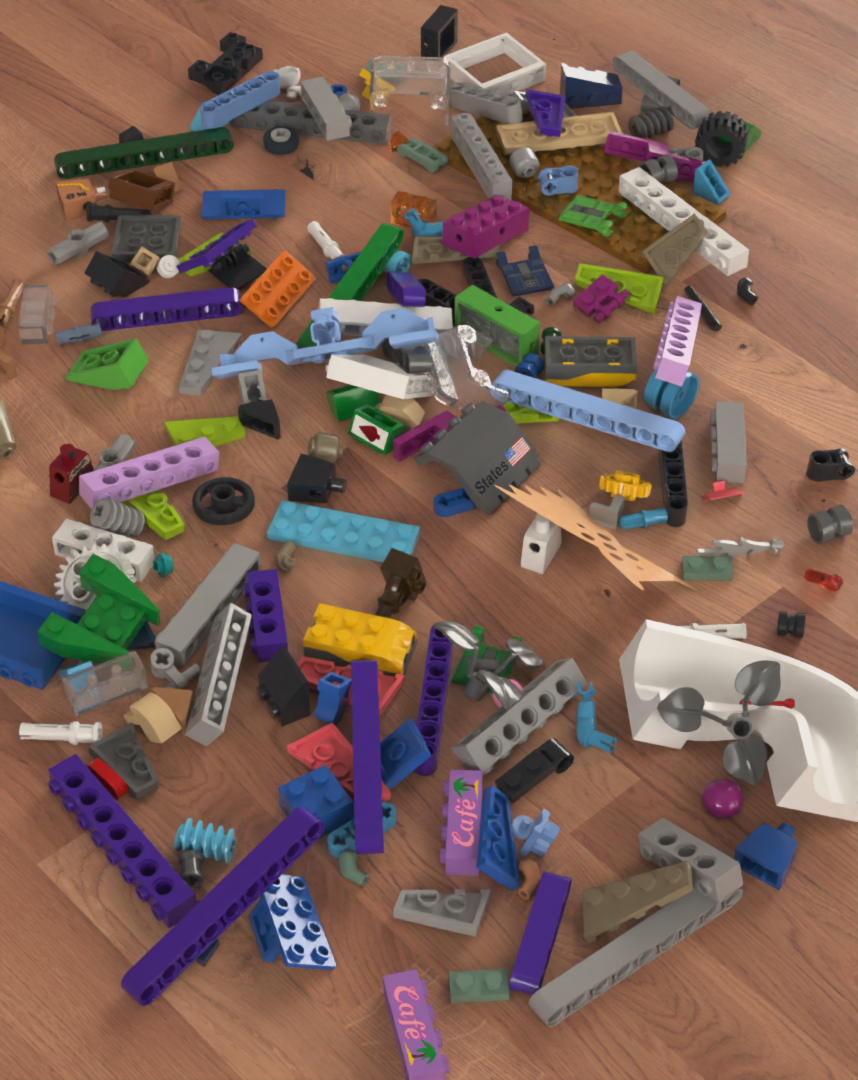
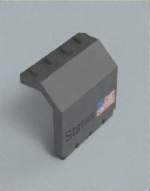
(483, 451)

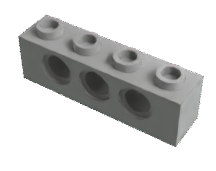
(712, 870)

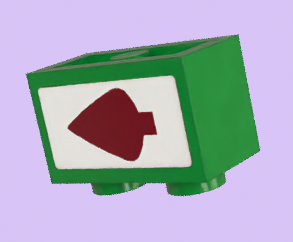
(375, 428)

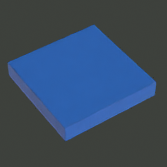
(402, 753)

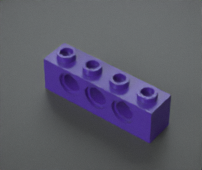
(267, 614)

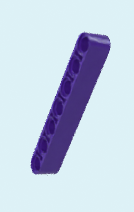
(166, 309)
(434, 697)

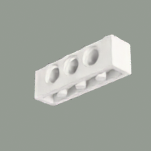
(75, 535)

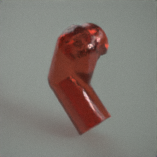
(828, 581)

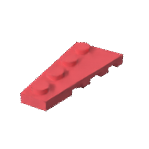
(316, 669)
(330, 748)

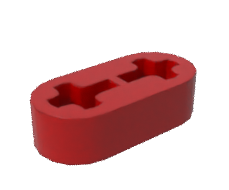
(108, 778)

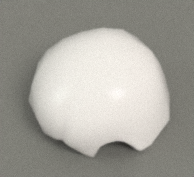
(288, 76)

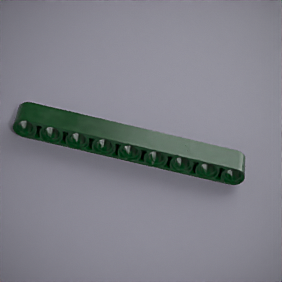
(133, 155)

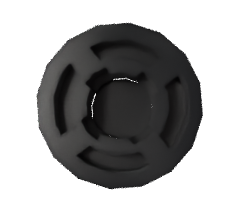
(791, 624)

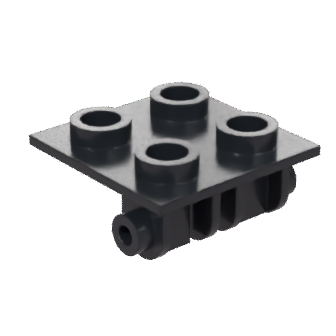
(237, 268)

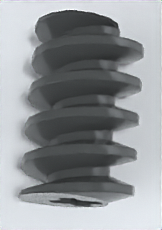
(651, 123)

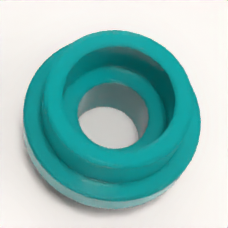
(163, 564)

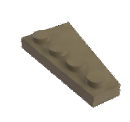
(430, 250)

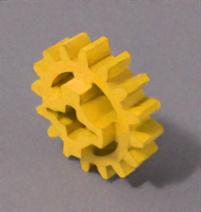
(625, 484)

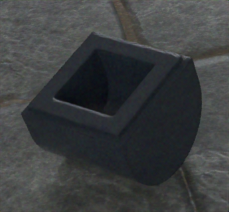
(130, 134)

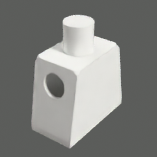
(540, 534)

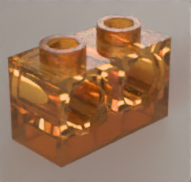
(403, 201)

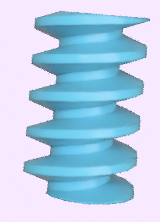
(206, 841)

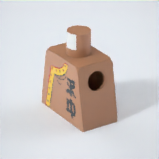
(76, 195)

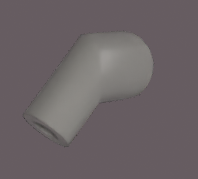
(557, 292)

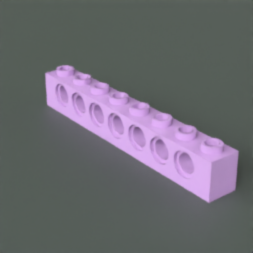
(677, 340)

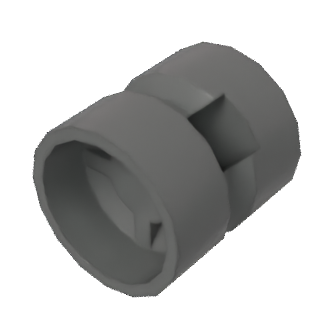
(662, 169)
(829, 524)

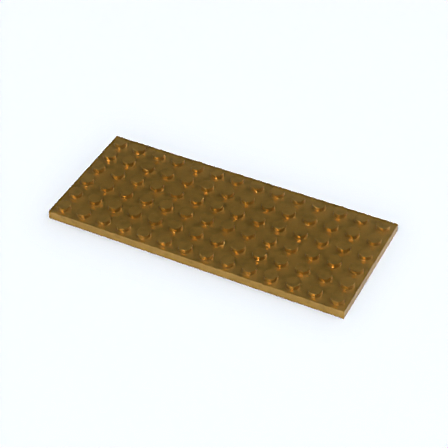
(598, 180)

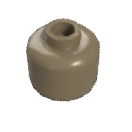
(325, 447)

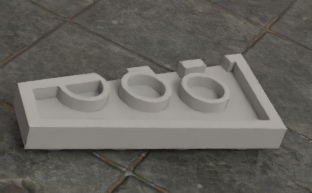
(205, 356)

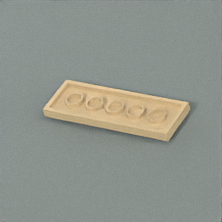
(575, 132)

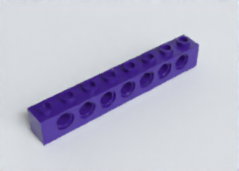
(122, 841)

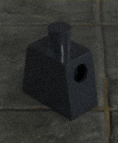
(313, 480)

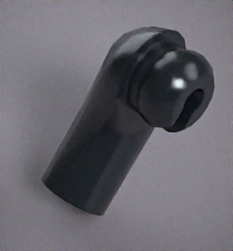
(744, 292)

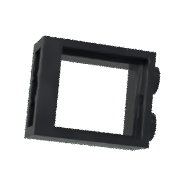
(439, 32)

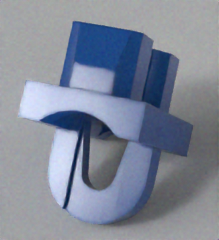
(335, 268)

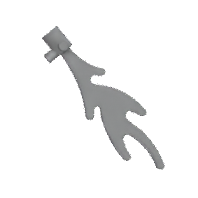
(734, 549)

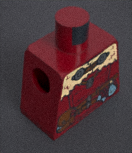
(65, 472)

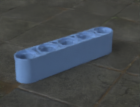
(240, 99)

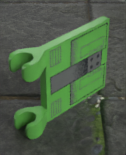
(592, 213)

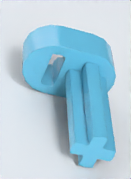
(399, 262)

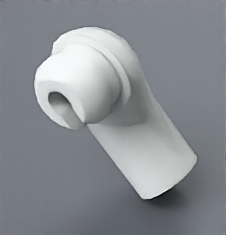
(293, 91)

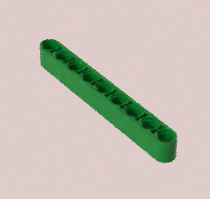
(363, 271)

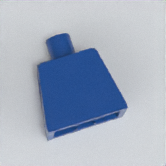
(768, 853)

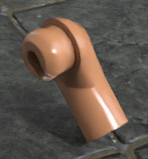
(532, 878)

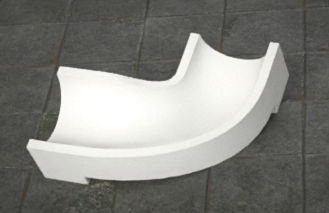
(812, 743)

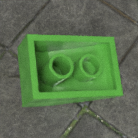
(110, 366)

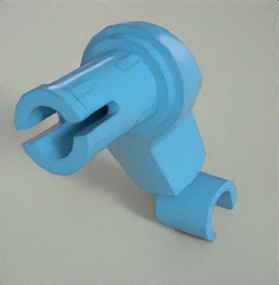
(422, 228)
(586, 723)

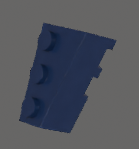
(589, 88)

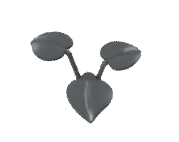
(482, 680)
(748, 755)

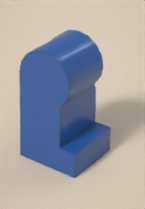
(332, 698)

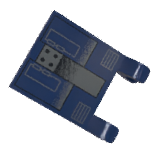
(526, 275)

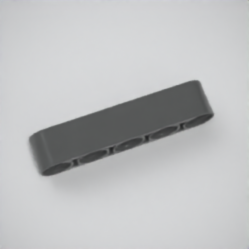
(410, 359)

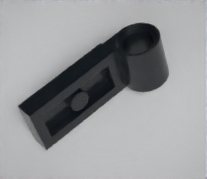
(534, 768)

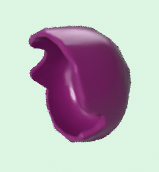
(722, 798)

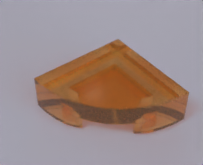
(396, 140)

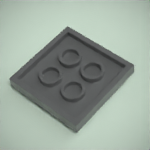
(153, 232)

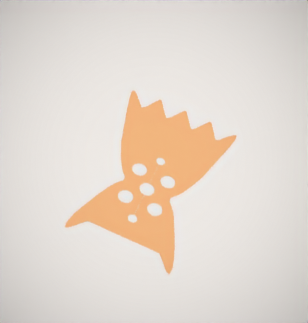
(568, 514)

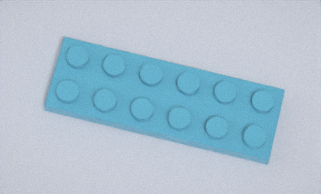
(341, 531)

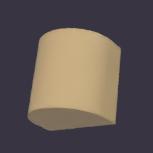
(145, 261)

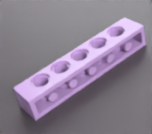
(150, 472)

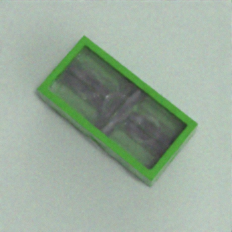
(511, 330)

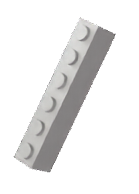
(221, 587)

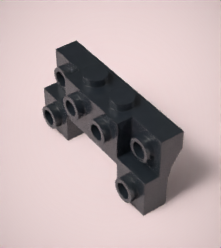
(229, 67)

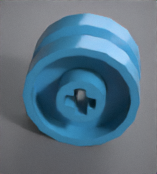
(669, 397)

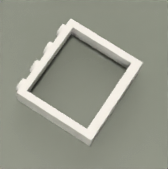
(531, 74)
(378, 376)

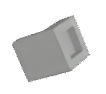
(608, 515)

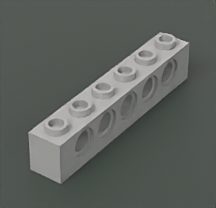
(480, 156)
(218, 675)
(471, 749)

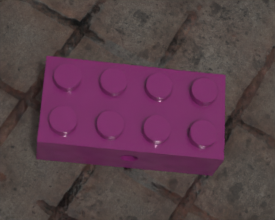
(485, 226)

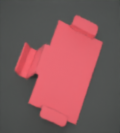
(721, 492)

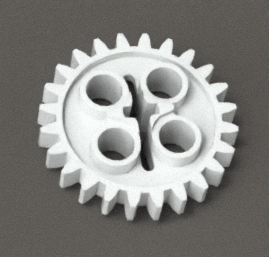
(69, 592)

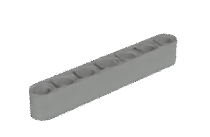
(660, 89)

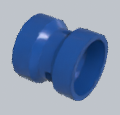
(531, 366)

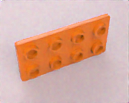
(278, 289)

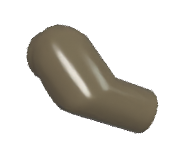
(283, 556)

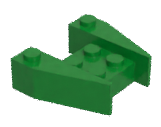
(109, 621)

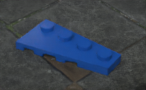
(496, 840)

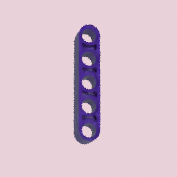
(406, 289)
(540, 933)

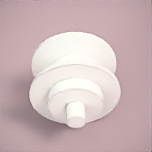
(167, 266)

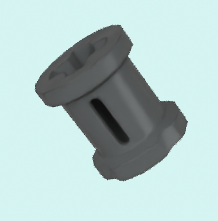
(191, 868)

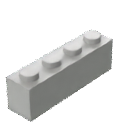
(325, 108)
(729, 443)

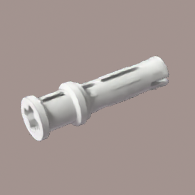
(74, 733)

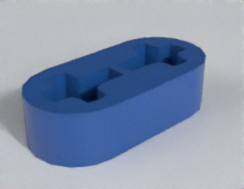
(454, 502)

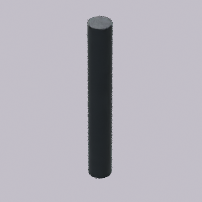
(706, 312)

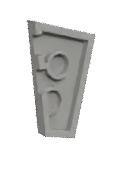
(451, 912)

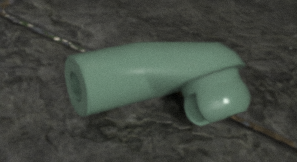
(349, 869)

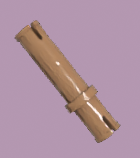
(7, 307)

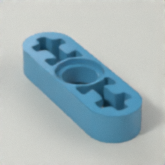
(341, 834)

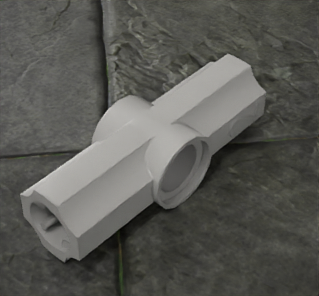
(77, 243)
(117, 453)

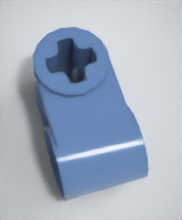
(560, 180)

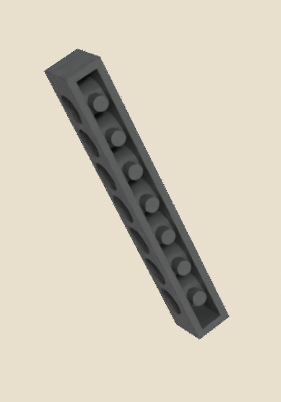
(365, 127)

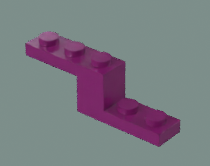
(646, 149)
(413, 440)

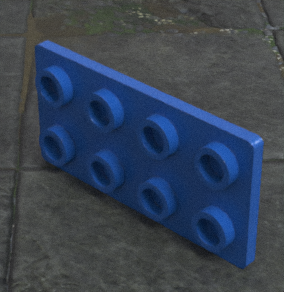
(243, 204)
(290, 925)

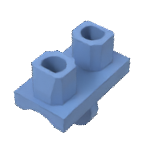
(538, 834)

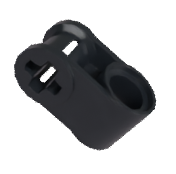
(828, 464)

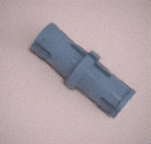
(78, 334)

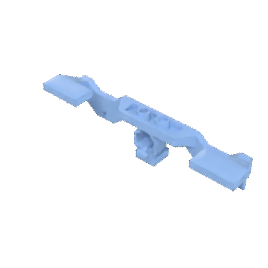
(397, 325)

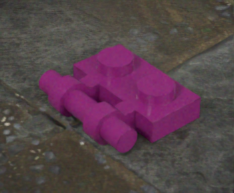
(598, 293)

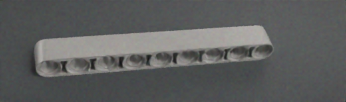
(626, 955)

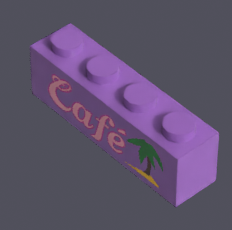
(463, 822)
(413, 1026)

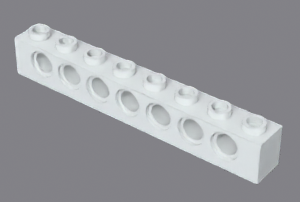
(670, 211)

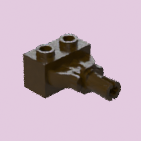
(403, 581)

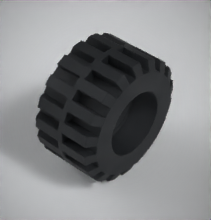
(722, 125)

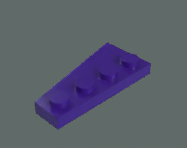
(218, 247)

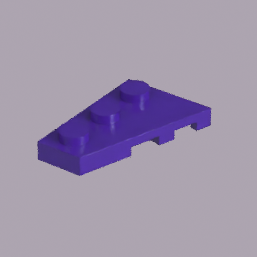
(547, 111)

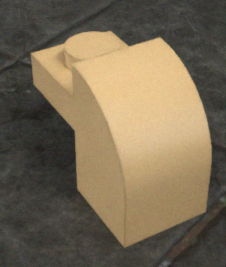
(404, 410)
(154, 718)

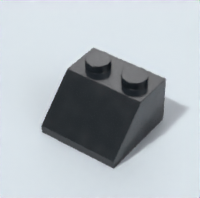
(114, 275)
(284, 688)

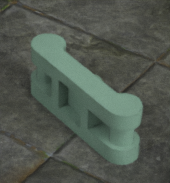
(423, 154)

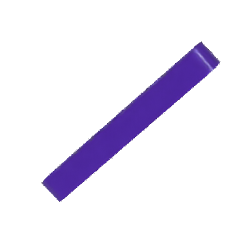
(367, 758)
(222, 906)

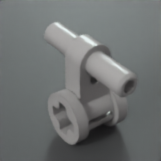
(160, 671)

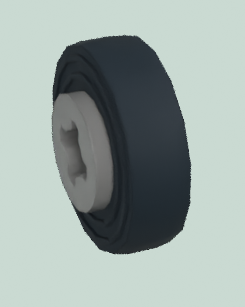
(281, 140)

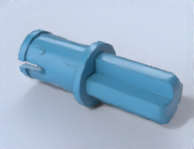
(643, 518)

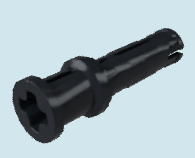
(110, 213)

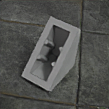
(251, 387)

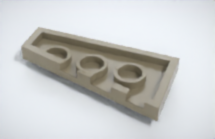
(631, 897)

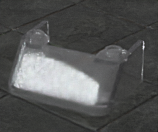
(411, 77)
(452, 373)

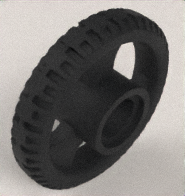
(224, 501)

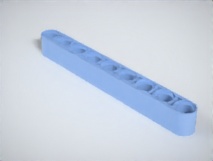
(591, 411)

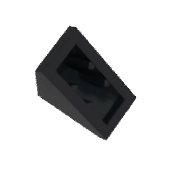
(261, 417)

